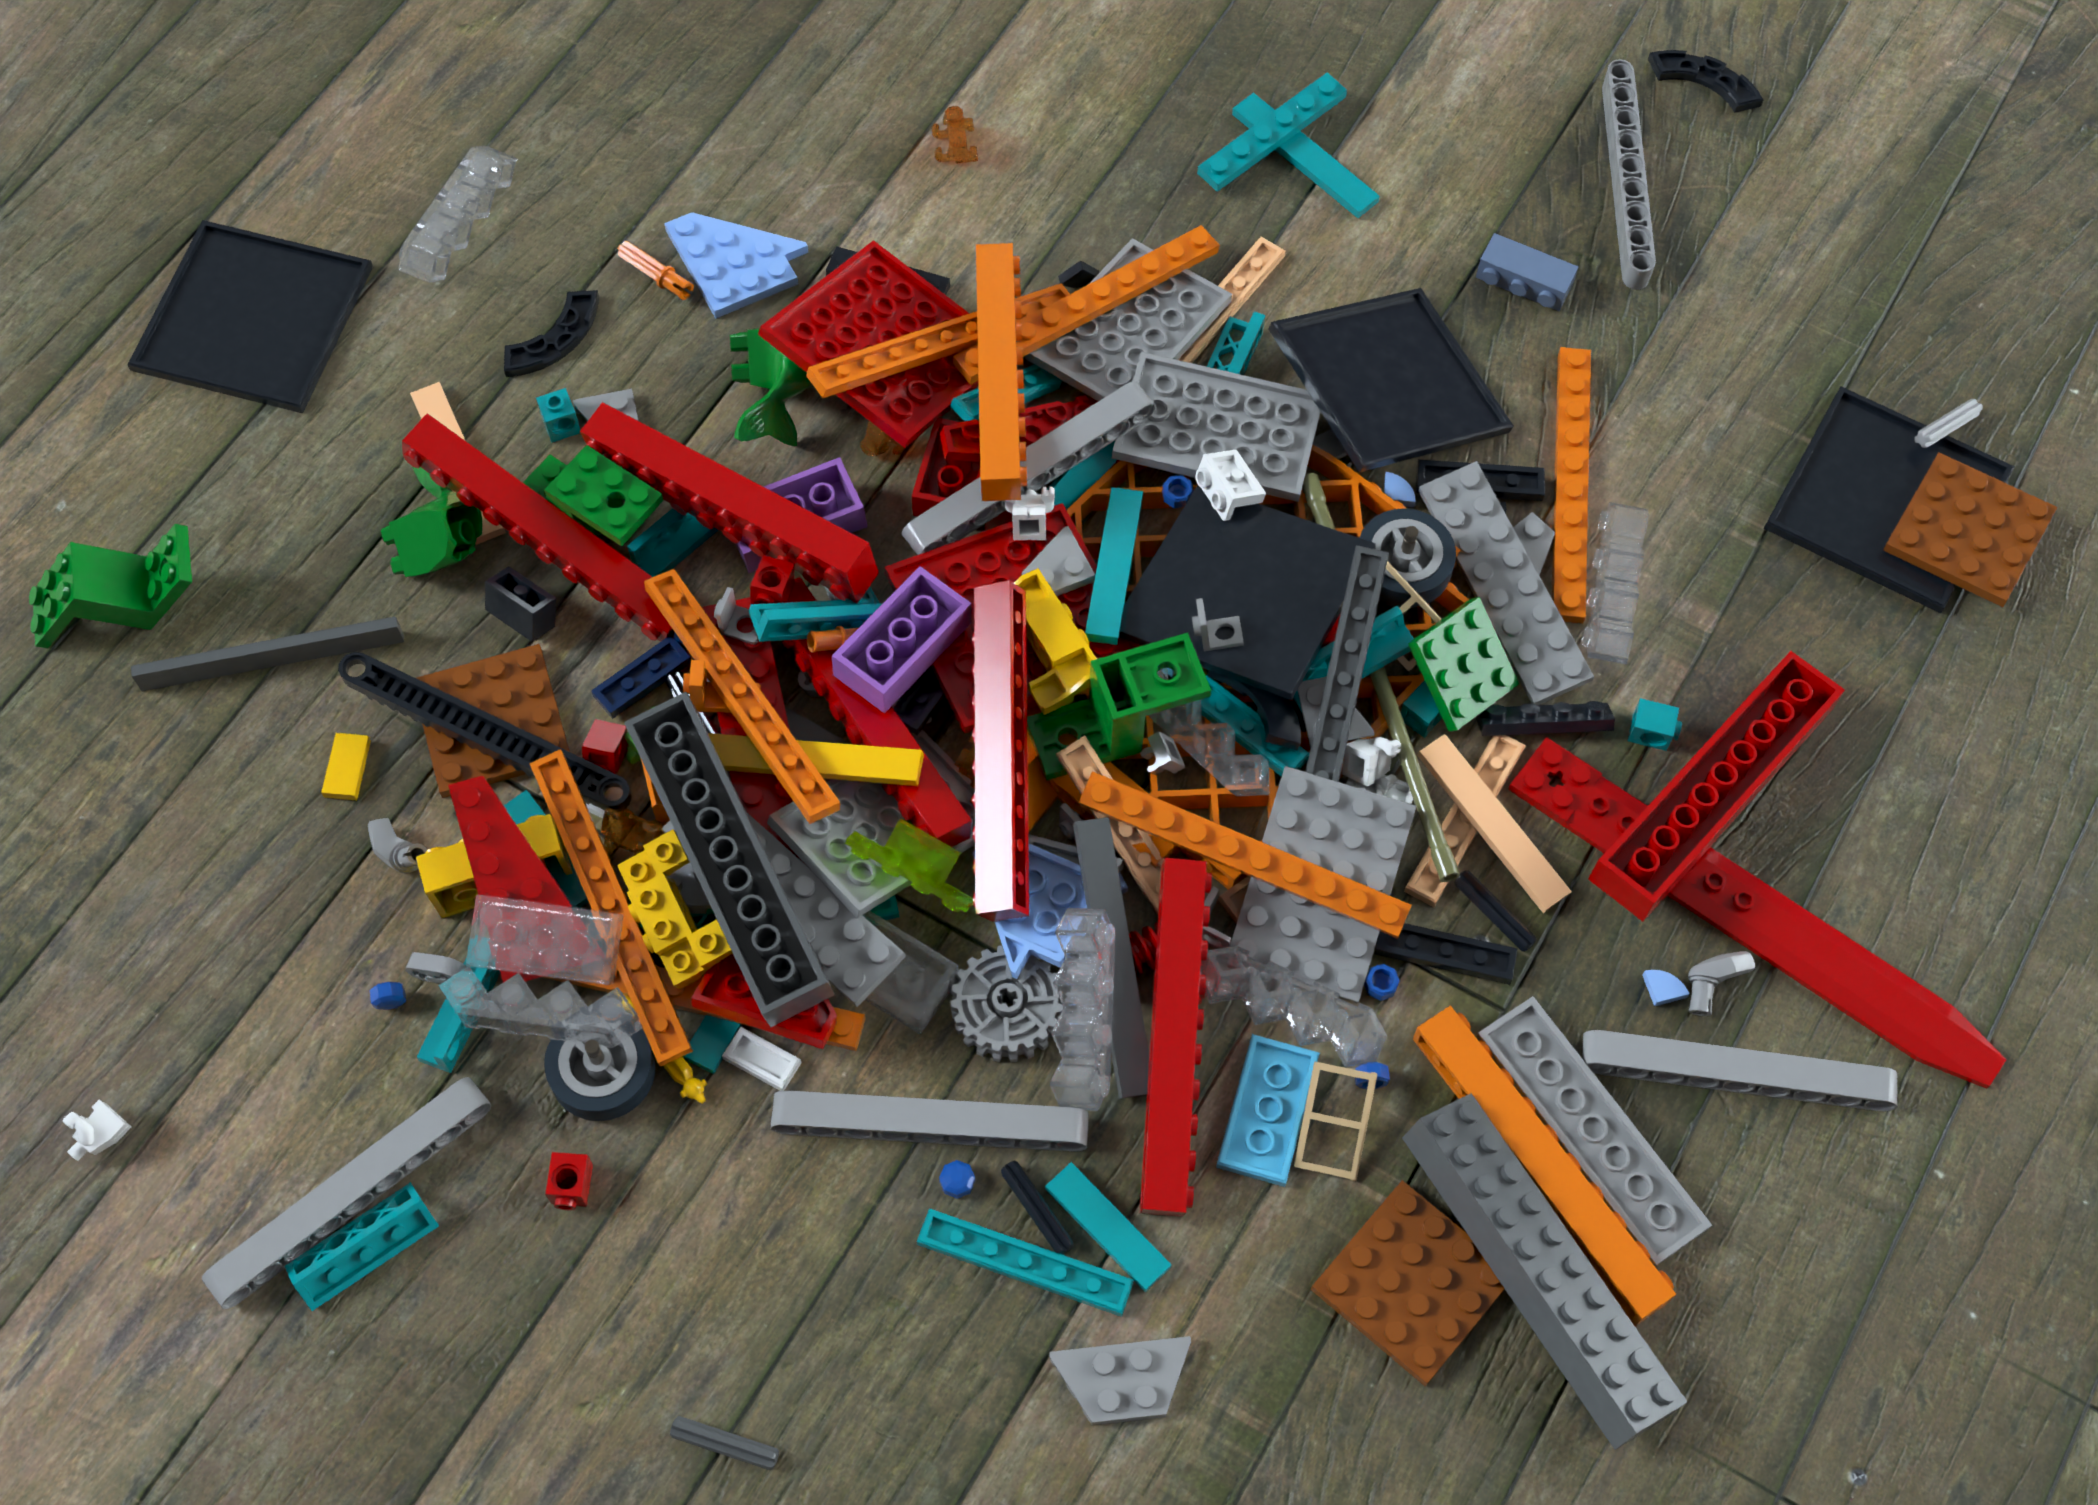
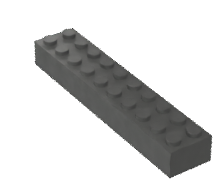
(729, 860)
(1544, 1271)

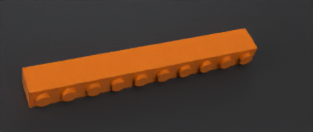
(998, 373)
(1580, 1206)

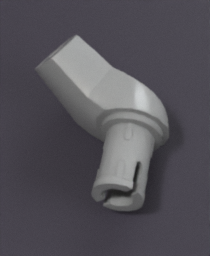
(391, 849)
(1712, 972)

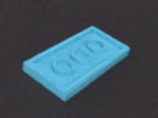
(1267, 1110)

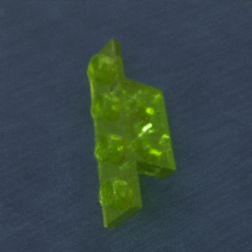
(917, 858)

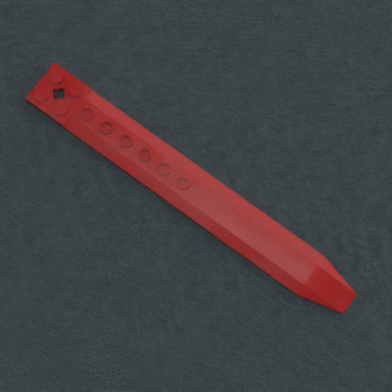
(1772, 926)

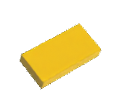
(346, 766)

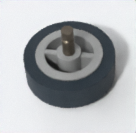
(1417, 549)
(600, 1080)

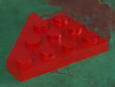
(727, 994)

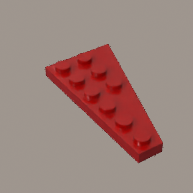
(962, 439)

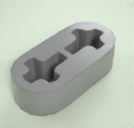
(433, 967)

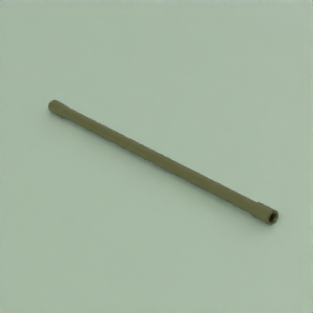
(1440, 851)

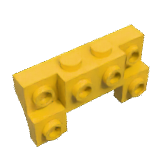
(1056, 643)
(664, 914)

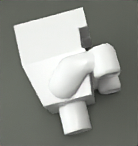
(1030, 514)
(1370, 760)
(97, 1132)

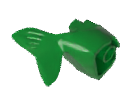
(772, 371)
(433, 533)

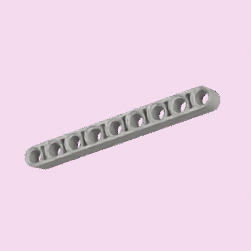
(1628, 175)
(1044, 461)
(1740, 1070)
(930, 1121)
(346, 1193)

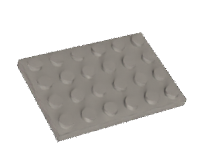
(1157, 322)
(1221, 411)
(872, 813)
(1344, 833)

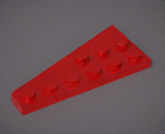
(499, 851)

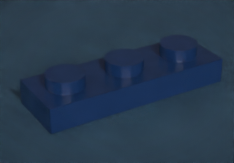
(641, 676)

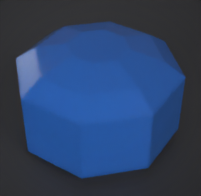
(1177, 491)
(1381, 982)
(387, 995)
(1382, 1074)
(957, 1179)

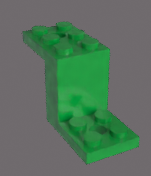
(593, 492)
(111, 586)
(1120, 696)

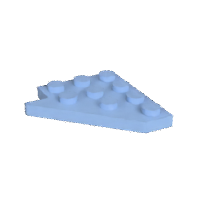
(733, 261)
(1052, 889)

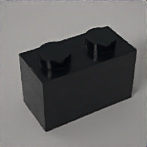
(520, 603)

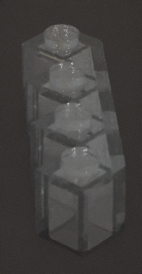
(450, 216)
(1616, 581)
(1214, 748)
(1086, 994)
(1310, 1010)
(556, 1015)

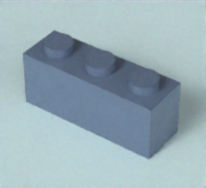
(1526, 272)

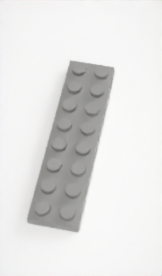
(1507, 584)
(848, 948)
(1594, 1130)

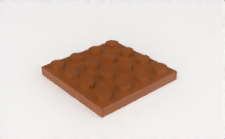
(1970, 529)
(508, 687)
(1411, 1283)

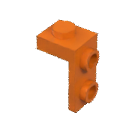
(702, 692)

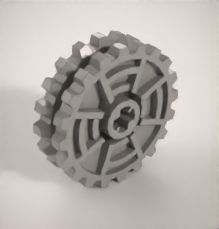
(994, 1025)

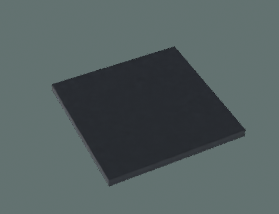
(251, 316)
(1390, 379)
(1857, 487)
(1260, 565)

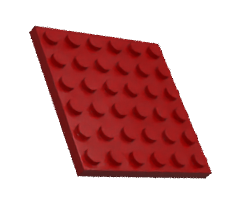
(862, 305)
(987, 560)

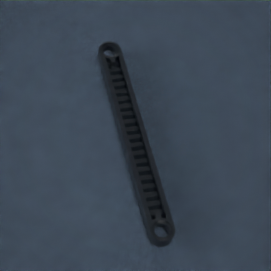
(475, 727)

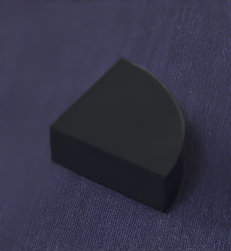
(1078, 275)

